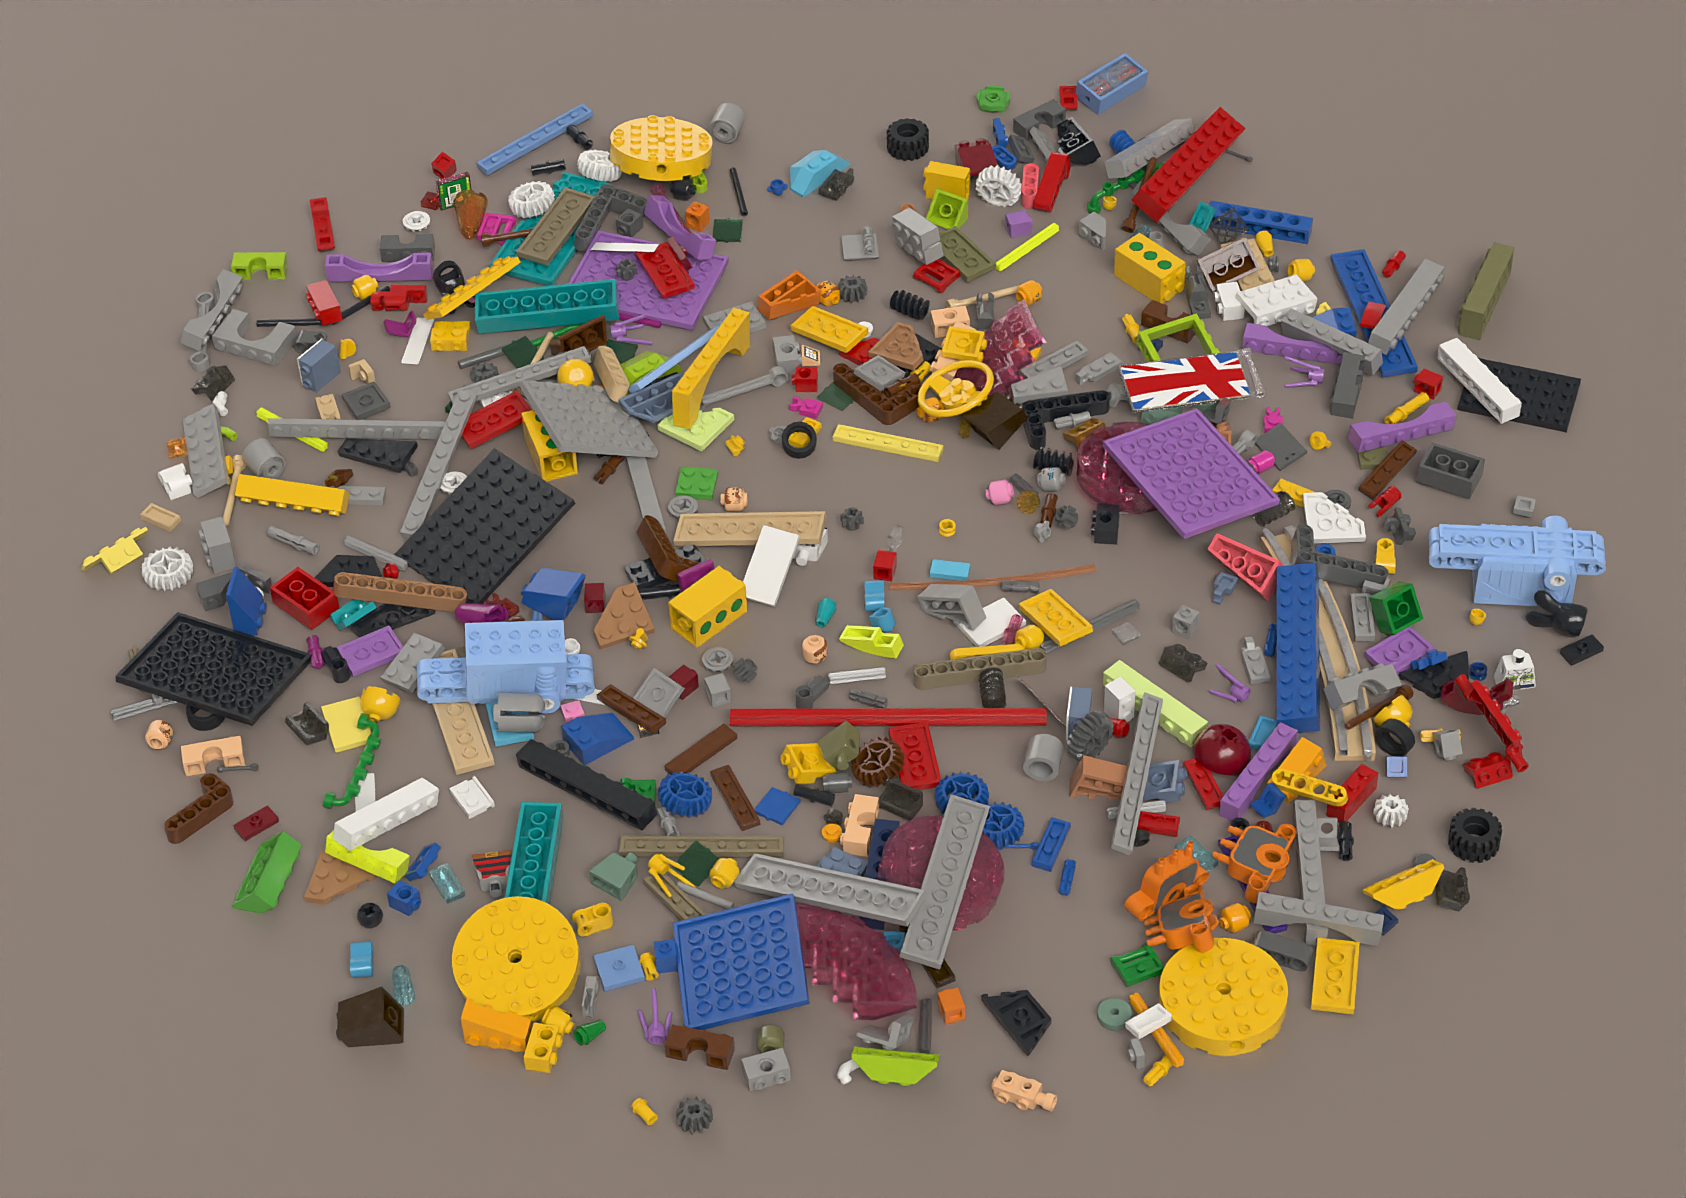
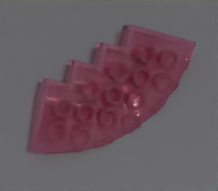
(1007, 349)
(855, 962)

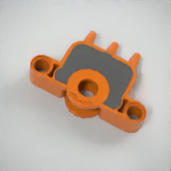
(1258, 857)
(1164, 878)
(1184, 922)

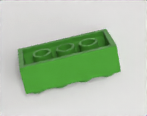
(267, 874)

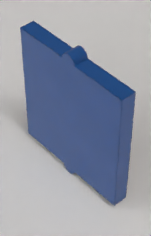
(777, 806)

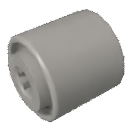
(727, 123)
(263, 459)
(1043, 757)

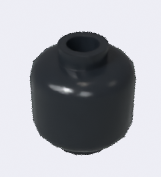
(683, 188)

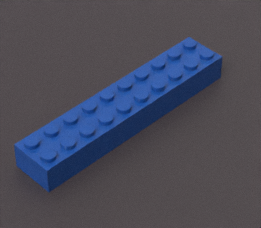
(1298, 647)

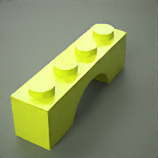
(387, 864)

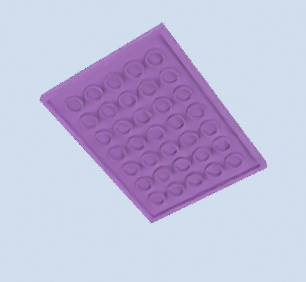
(639, 295)
(1190, 473)

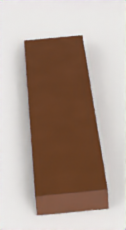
(1387, 470)
(631, 709)
(702, 750)
(735, 798)

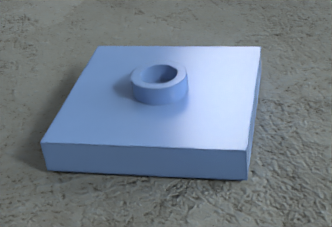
(619, 968)

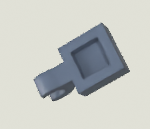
(1224, 584)

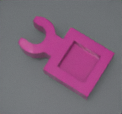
(808, 408)
(1272, 419)

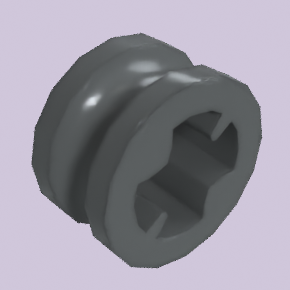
(1273, 263)
(560, 744)

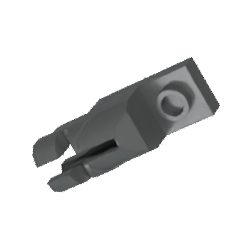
(1197, 293)
(985, 318)

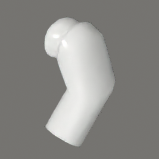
(220, 401)
(845, 1069)

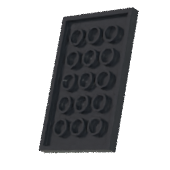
(1544, 396)

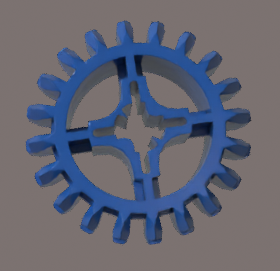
(962, 786)
(685, 794)
(1003, 824)

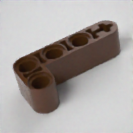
(214, 802)

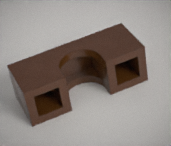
(1156, 314)
(684, 1040)

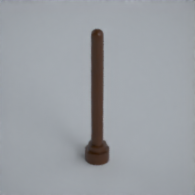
(1129, 224)
(488, 239)
(1404, 690)

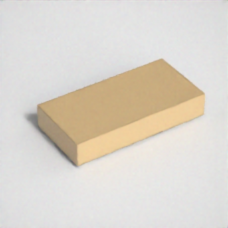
(160, 517)

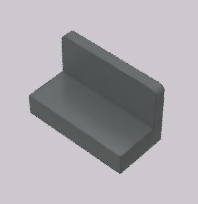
(1220, 413)

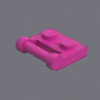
(493, 222)

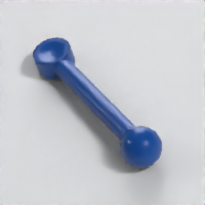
(1034, 846)

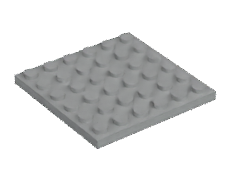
(587, 420)

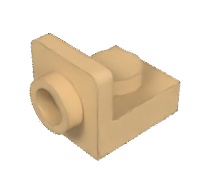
(362, 370)

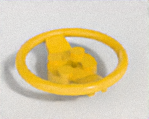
(957, 395)

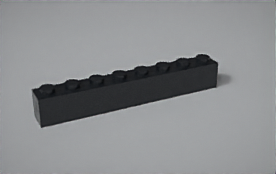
(586, 784)

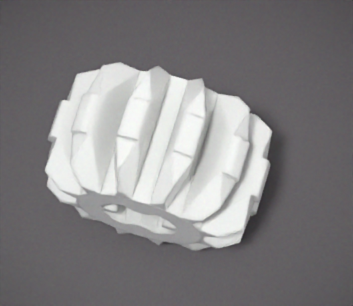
(1390, 810)

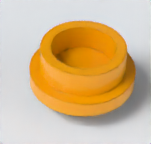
(831, 832)

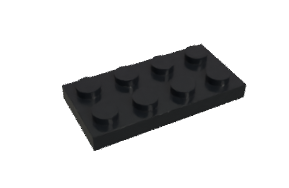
(645, 573)

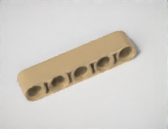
(611, 373)

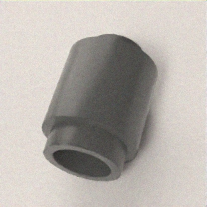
(836, 782)

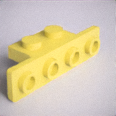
(119, 555)

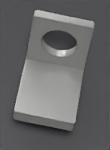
(1328, 841)

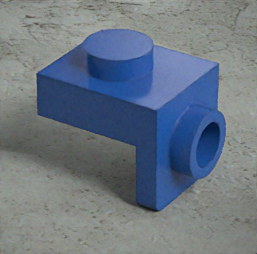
(1269, 801)

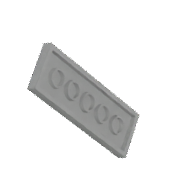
(205, 450)

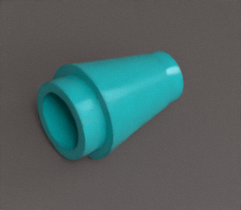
(825, 611)

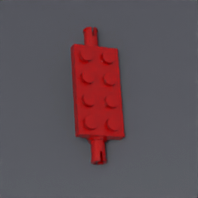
(1500, 723)

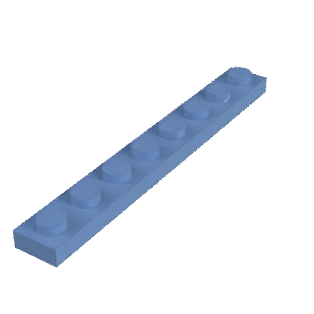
(534, 139)

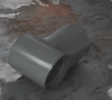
(808, 693)

